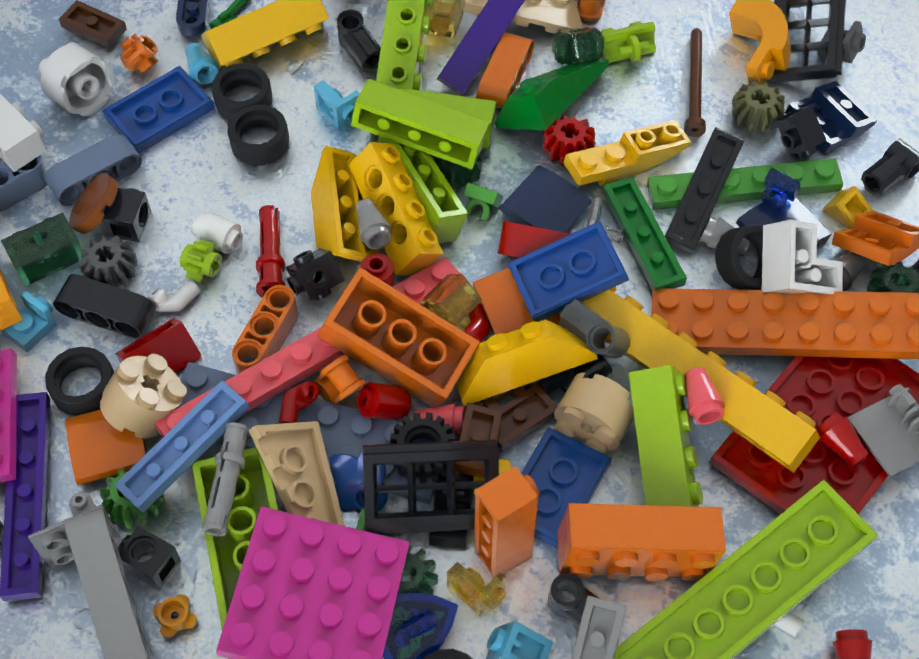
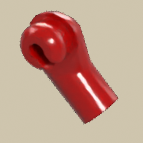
(296, 400)

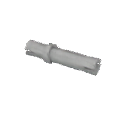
(229, 463)

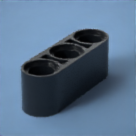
(104, 306)

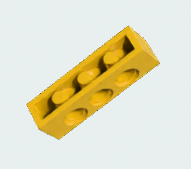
(385, 181)

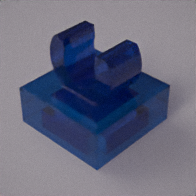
(781, 185)

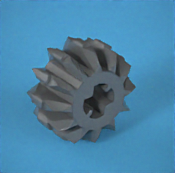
(109, 261)

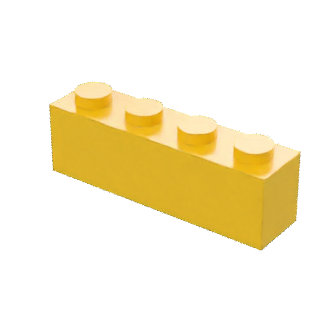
(262, 28)

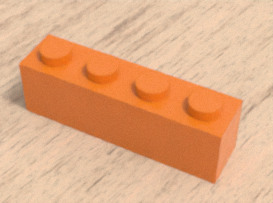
(505, 521)

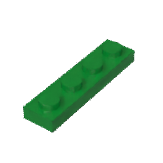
(644, 235)

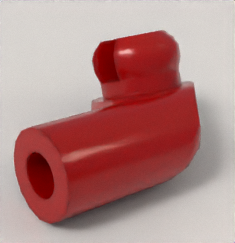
(478, 326)

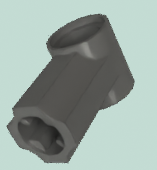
(593, 330)

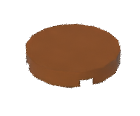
(87, 209)

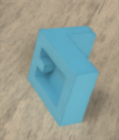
(333, 105)
(35, 325)
(517, 642)

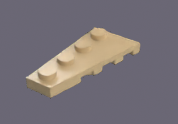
(551, 14)
(299, 469)

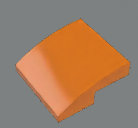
(879, 238)
(504, 303)
(100, 448)

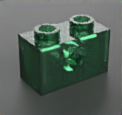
(43, 249)

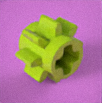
(200, 260)

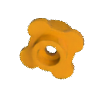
(165, 610)

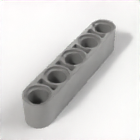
(106, 586)

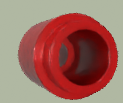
(380, 267)
(383, 401)

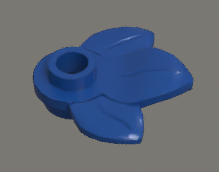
(349, 485)

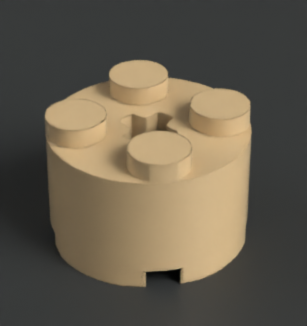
(140, 394)
(595, 412)

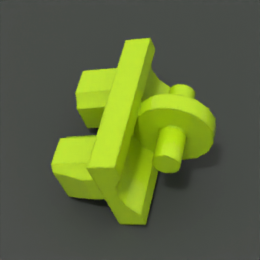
(629, 42)

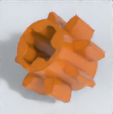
(138, 53)

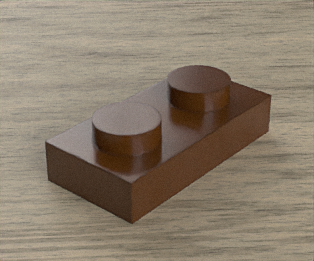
(92, 24)
(477, 424)

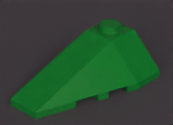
(546, 96)

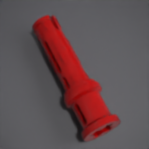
(270, 263)

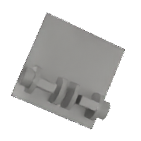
(891, 430)
(53, 541)

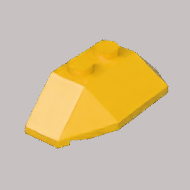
(333, 206)
(519, 359)

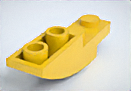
(632, 155)

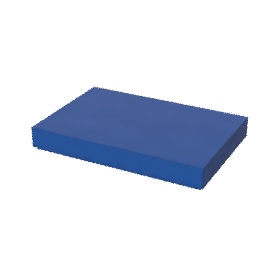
(159, 109)
(567, 270)
(564, 475)

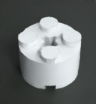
(76, 79)

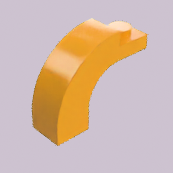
(767, 25)

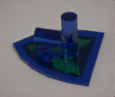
(418, 625)

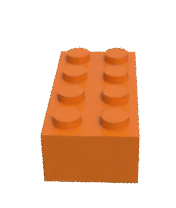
(398, 338)
(640, 541)

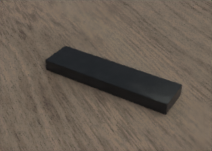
(703, 190)

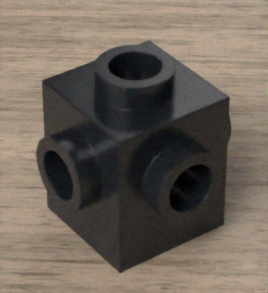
(314, 274)

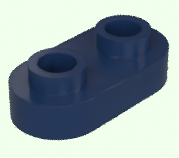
(192, 16)

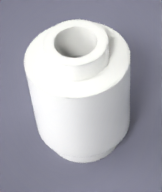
(218, 230)

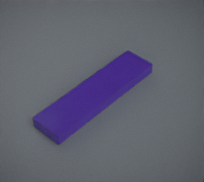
(478, 44)

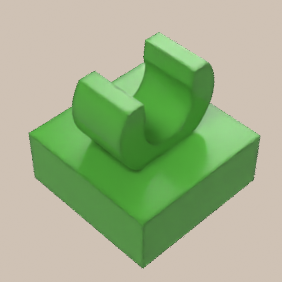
(482, 197)

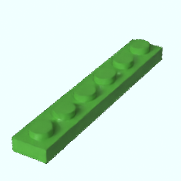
(748, 182)

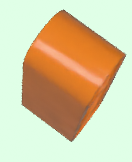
(505, 68)
(264, 319)

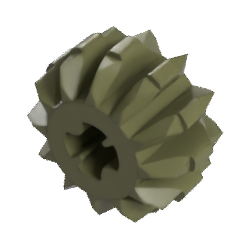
(757, 106)

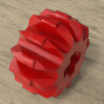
(566, 137)

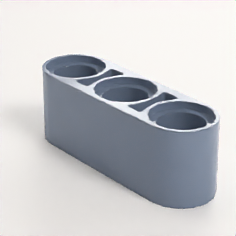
(110, 156)
(21, 183)

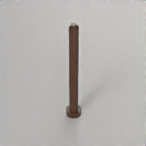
(695, 125)

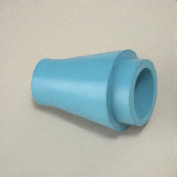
(201, 65)

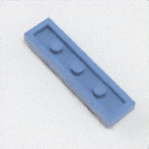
(181, 446)

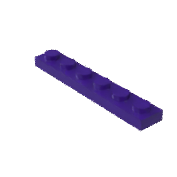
(26, 501)

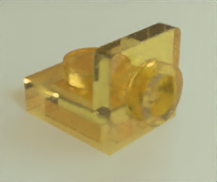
(471, 588)

